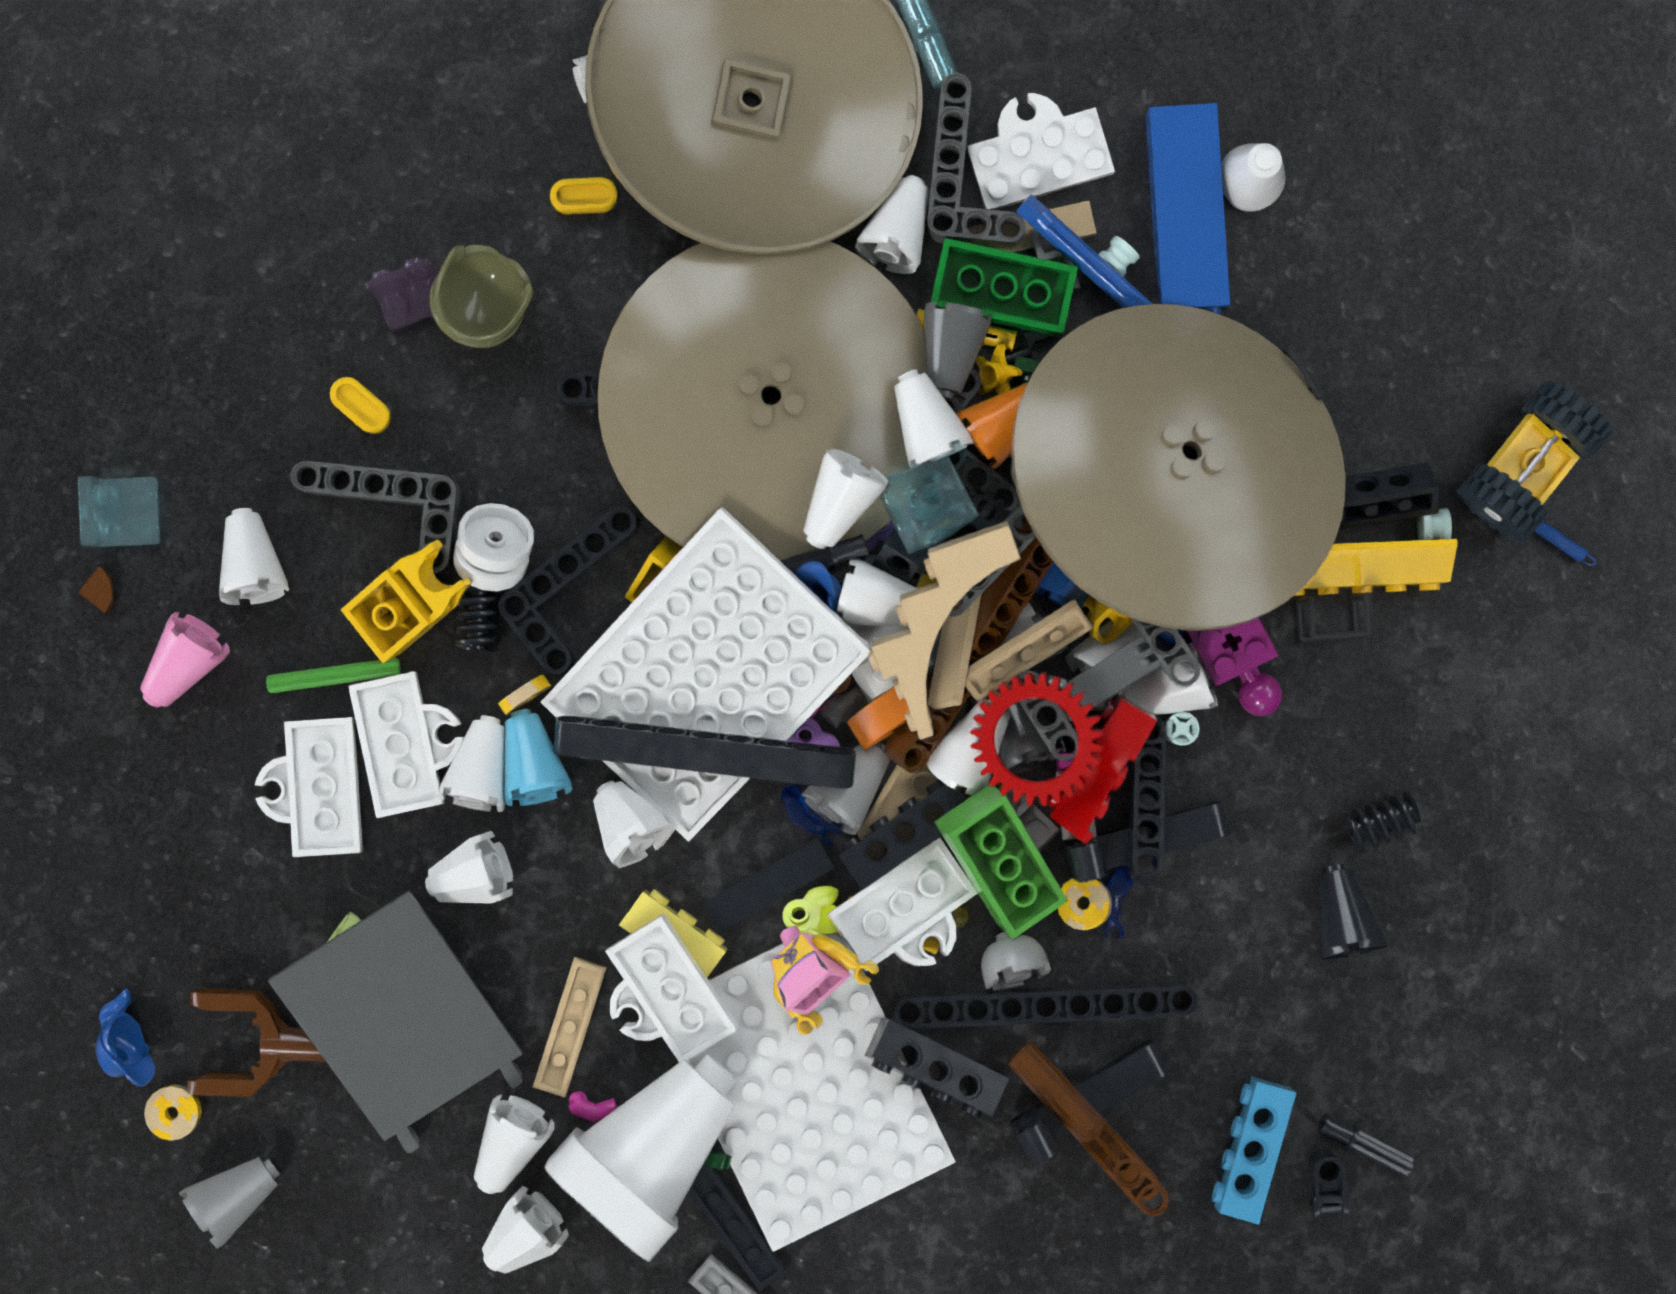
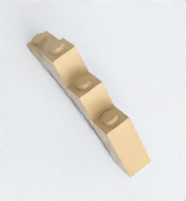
(957, 567)

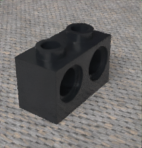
(897, 562)

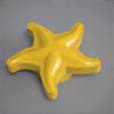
(996, 373)

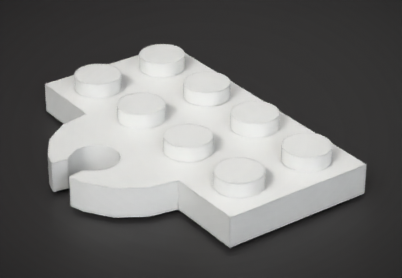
(1039, 153)
(401, 743)
(317, 787)
(906, 909)
(667, 992)

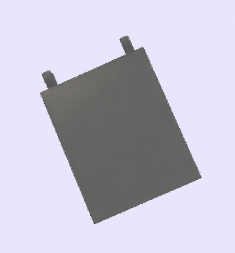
(397, 1018)

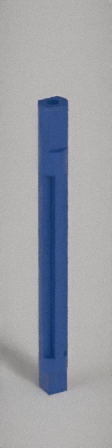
(1080, 253)

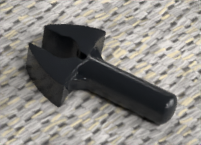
(1030, 339)

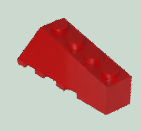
(1125, 732)

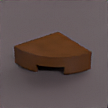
(99, 590)

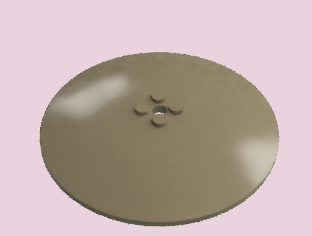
(767, 178)
(690, 373)
(1139, 519)

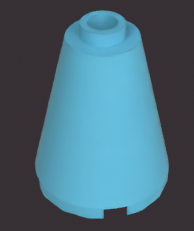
(531, 766)

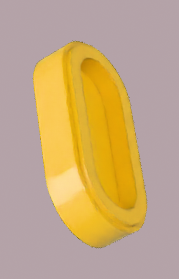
(584, 195)
(360, 405)

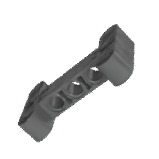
(1112, 677)

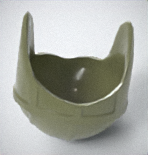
(479, 296)

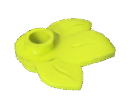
(816, 905)

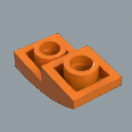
(878, 719)

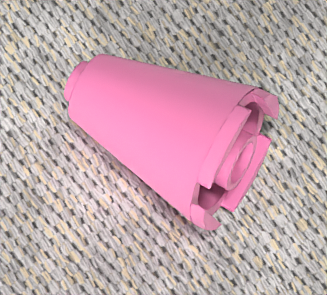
(182, 658)

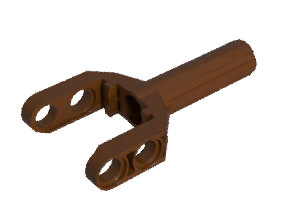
(277, 1043)
(1088, 1126)

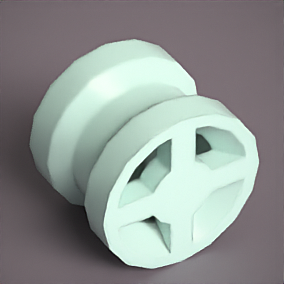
(1119, 255)
(1435, 526)
(1185, 724)

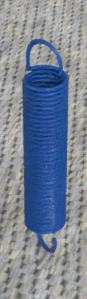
(1563, 542)

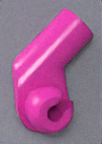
(588, 1110)

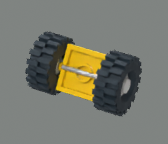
(1534, 460)

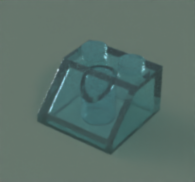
(927, 504)

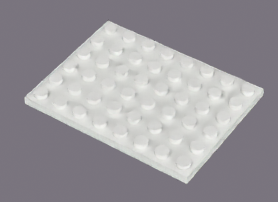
(716, 648)
(811, 1115)

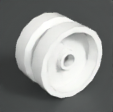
(493, 547)

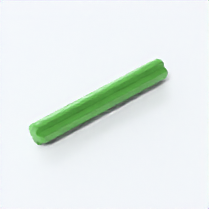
(332, 675)

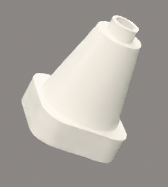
(647, 1153)

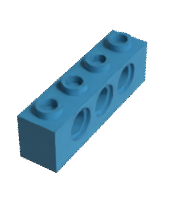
(1249, 1202)

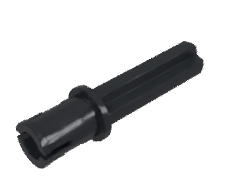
(840, 552)
(1366, 1145)

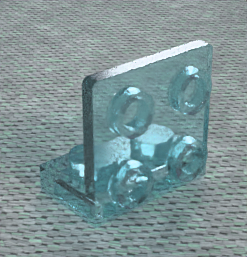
(118, 511)

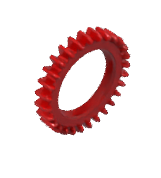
(1079, 716)

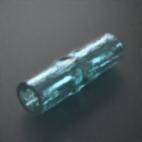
(927, 40)

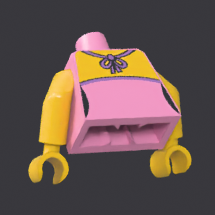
(810, 971)

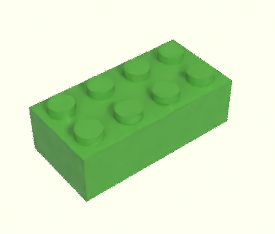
(1001, 861)

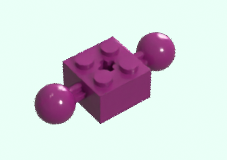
(1239, 657)

